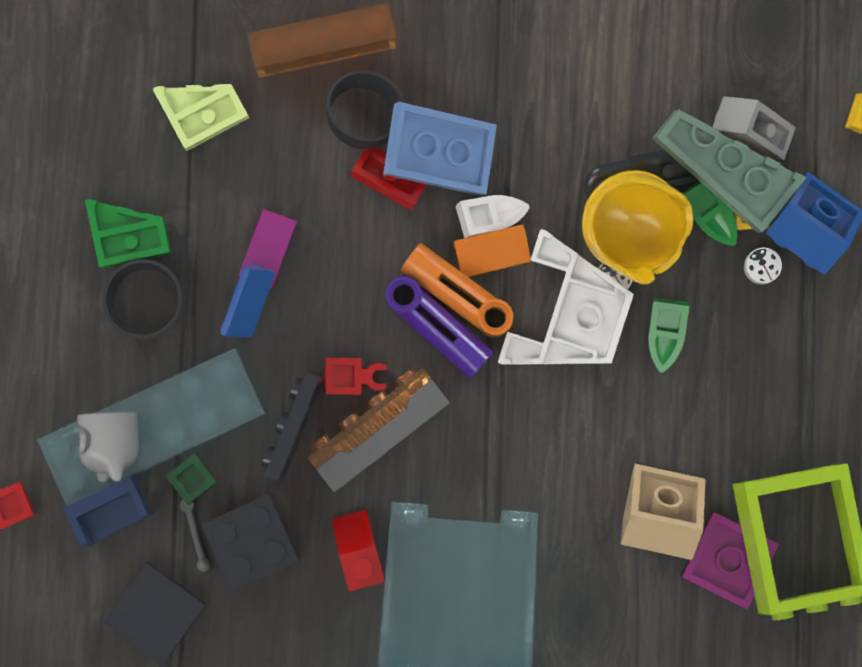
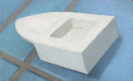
(489, 214)

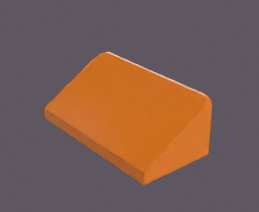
(492, 251)

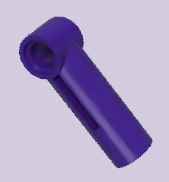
(466, 352)

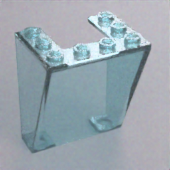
(458, 590)

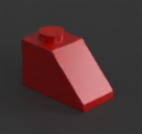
(358, 550)

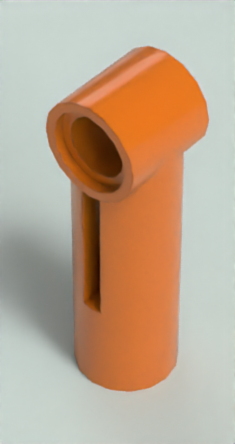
(428, 268)

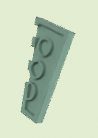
(741, 178)

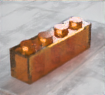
(322, 40)

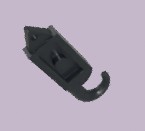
(657, 163)

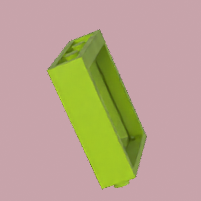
(757, 550)

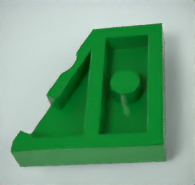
(125, 234)

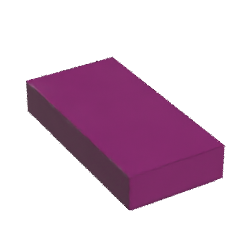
(270, 242)

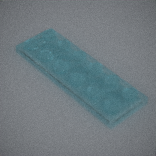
(170, 421)

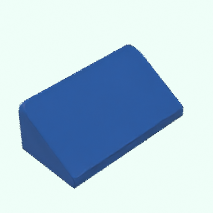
(247, 301)

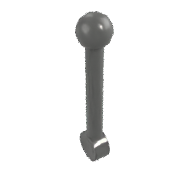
(203, 563)

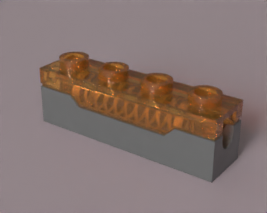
(378, 430)

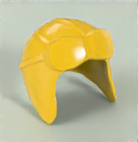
(636, 224)

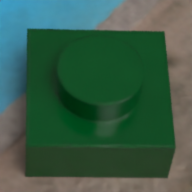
(191, 479)

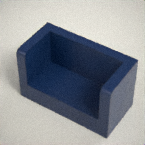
(108, 510)

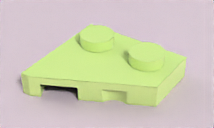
(201, 111)

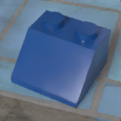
(816, 224)

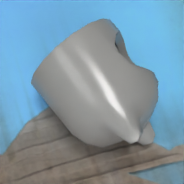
(108, 443)

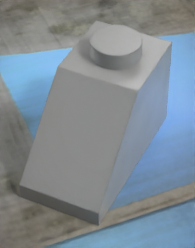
(754, 126)

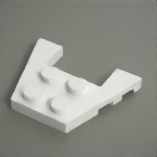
(585, 317)

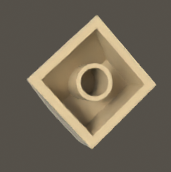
(664, 512)

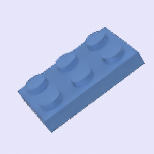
(439, 149)

